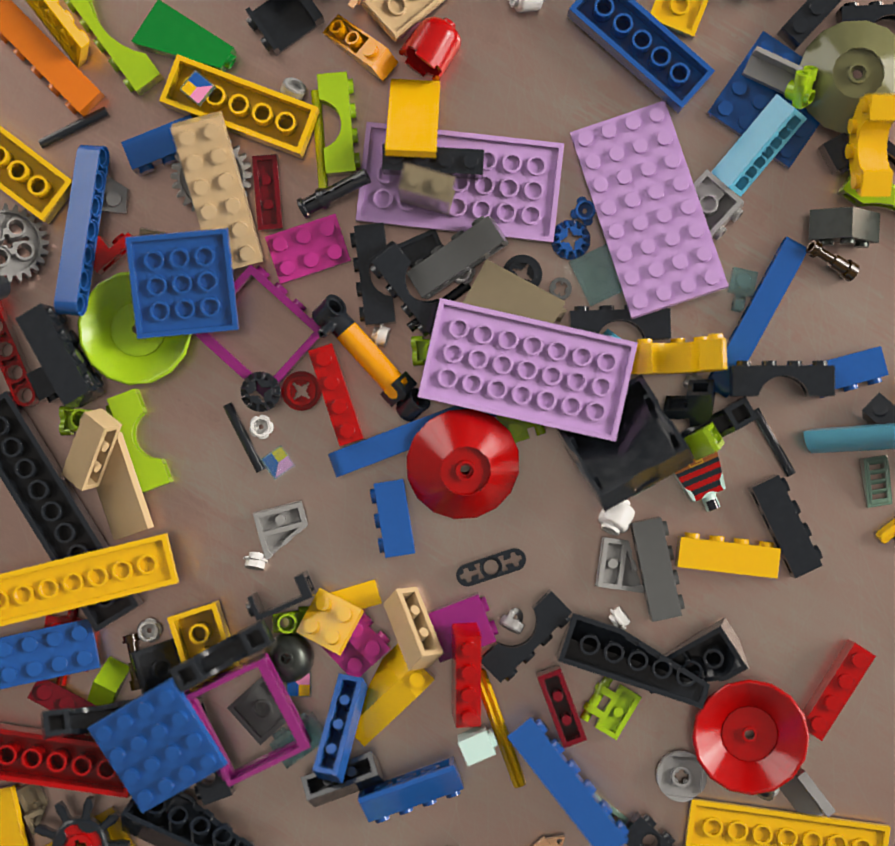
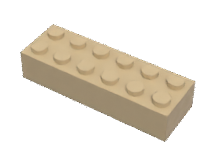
(217, 184)

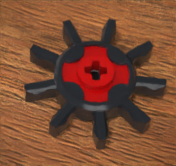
(81, 828)

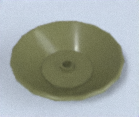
(837, 55)

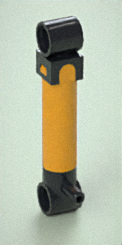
(396, 387)

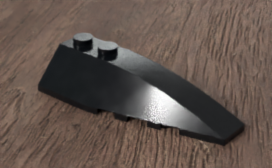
(625, 658)
(178, 823)

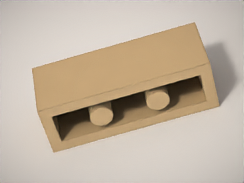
(91, 449)
(413, 628)

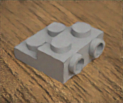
(717, 203)

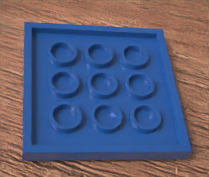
(745, 99)
(182, 283)
(157, 745)

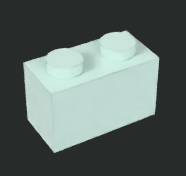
(477, 744)

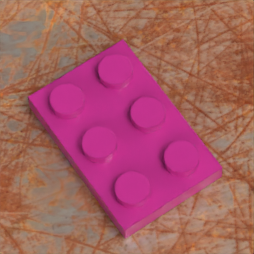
(307, 249)

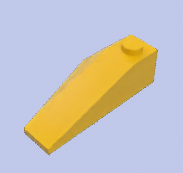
(390, 693)

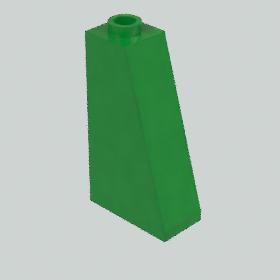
(171, 33)

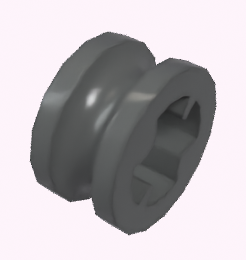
(568, 290)

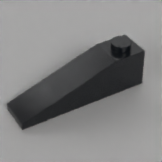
(712, 653)

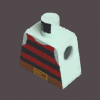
(702, 480)

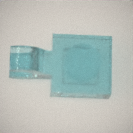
(742, 285)

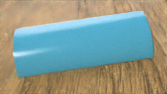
(758, 145)
(850, 438)

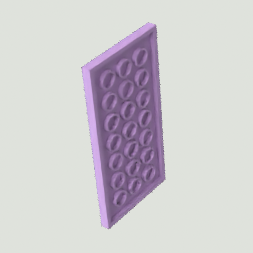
(515, 190)
(649, 210)
(527, 369)

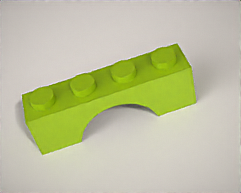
(335, 92)
(129, 410)

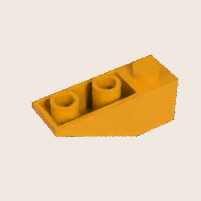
(361, 47)

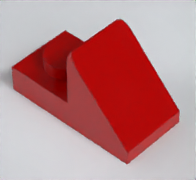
(107, 256)

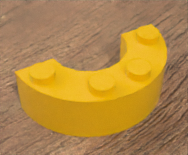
(868, 145)
(681, 357)

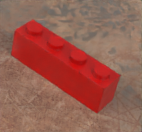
(336, 394)
(466, 675)
(836, 688)

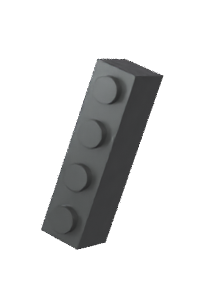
(457, 257)
(656, 569)

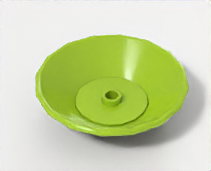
(110, 338)

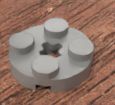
(669, 784)

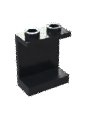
(284, 22)
(305, 586)

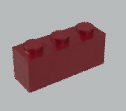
(561, 706)

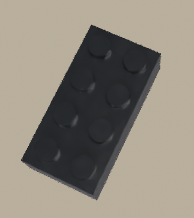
(60, 355)

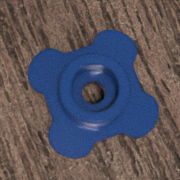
(577, 213)

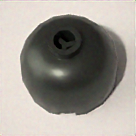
(299, 653)

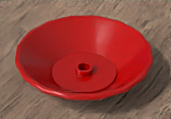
(460, 440)
(757, 762)

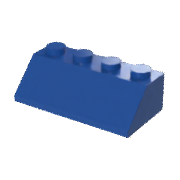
(411, 789)

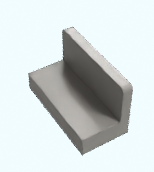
(770, 69)
(806, 796)

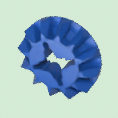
(580, 246)

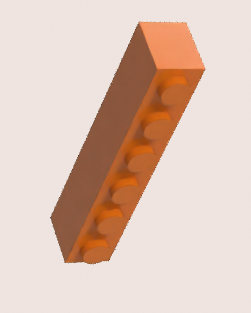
(47, 60)

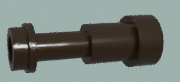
(846, 268)
(131, 643)

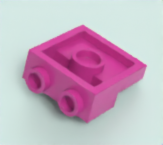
(363, 648)

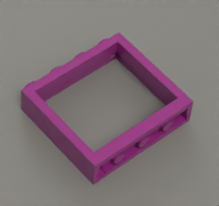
(295, 306)
(302, 738)

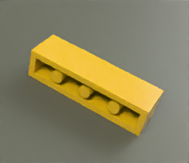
(727, 557)

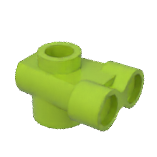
(800, 89)
(419, 350)
(69, 419)
(294, 618)

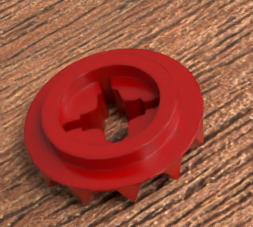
(289, 392)

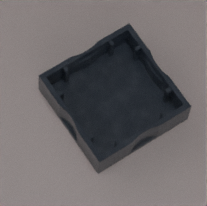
(643, 454)

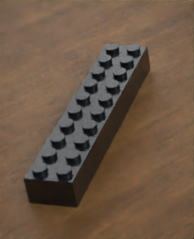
(51, 502)

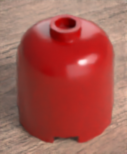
(432, 47)

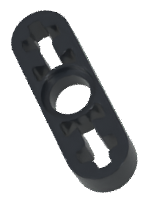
(475, 578)

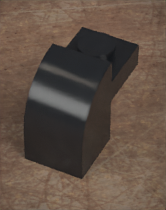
(695, 406)

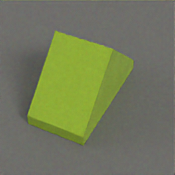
(704, 441)
(108, 682)

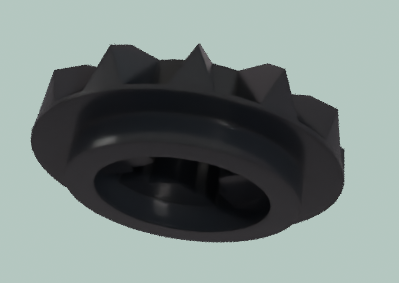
(520, 261)
(271, 397)

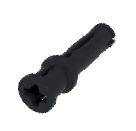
(323, 197)

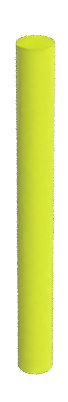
(319, 142)

